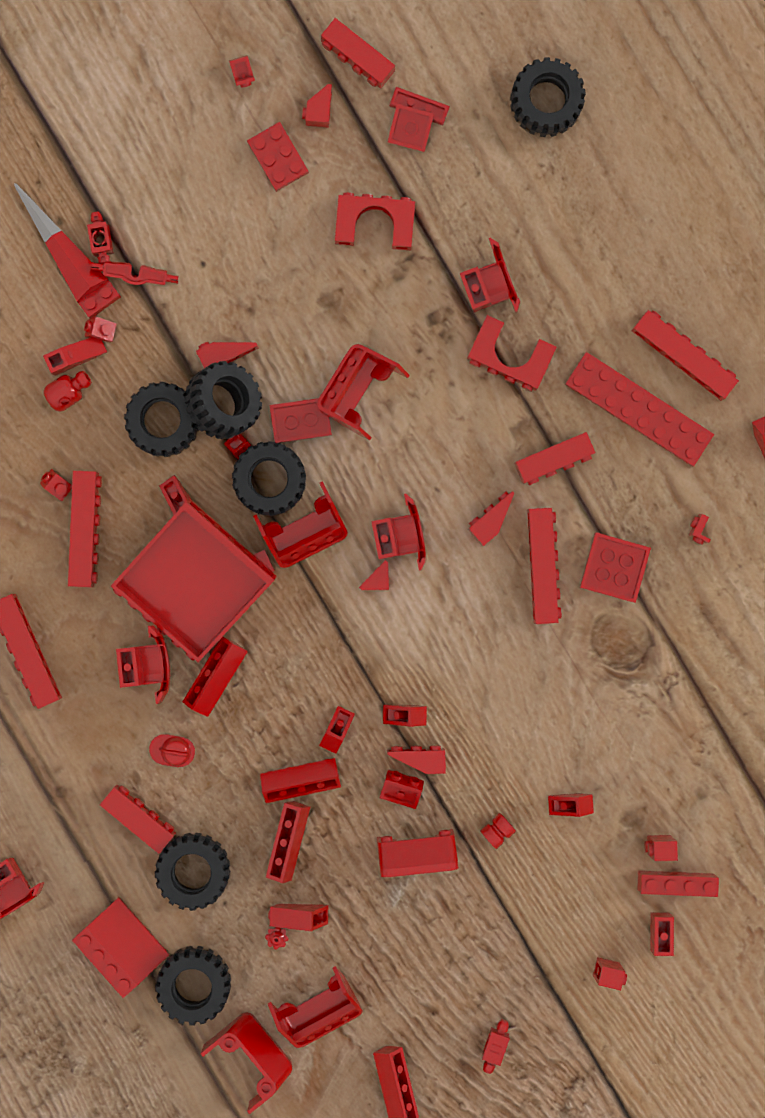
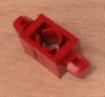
(93, 229)
(495, 1046)

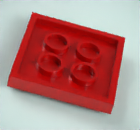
(615, 567)

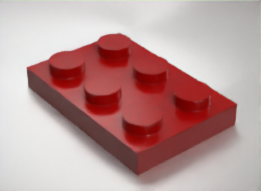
(277, 156)
(299, 421)

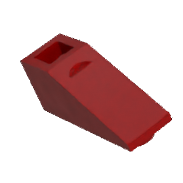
(74, 355)
(489, 524)
(425, 760)

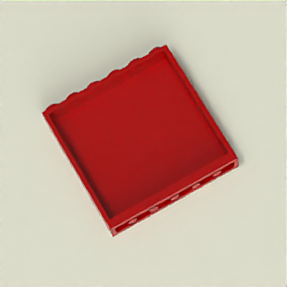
(193, 581)

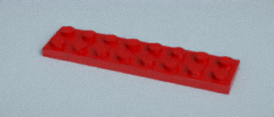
(639, 409)

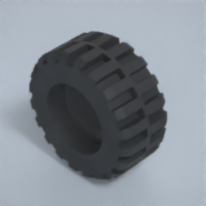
(554, 73)
(241, 388)
(136, 420)
(269, 452)
(177, 892)
(193, 1010)

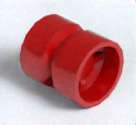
(498, 830)

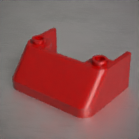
(351, 382)
(305, 535)
(417, 855)
(319, 1014)
(261, 1050)

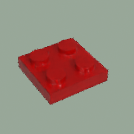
(410, 127)

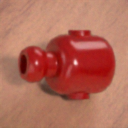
(66, 390)

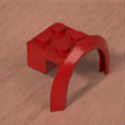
(490, 283)
(401, 535)
(145, 665)
(14, 888)

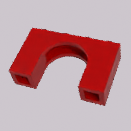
(352, 207)
(484, 355)

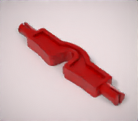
(124, 270)

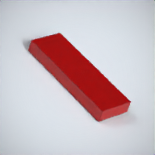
(419, 102)

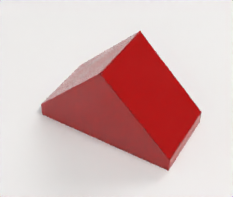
(378, 579)

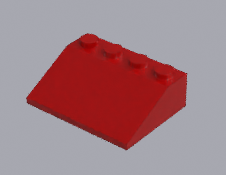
(120, 947)

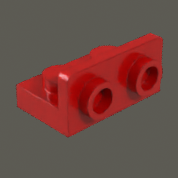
(402, 789)

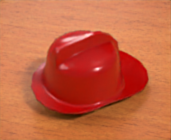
(172, 750)

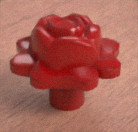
(276, 937)

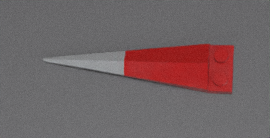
(88, 286)

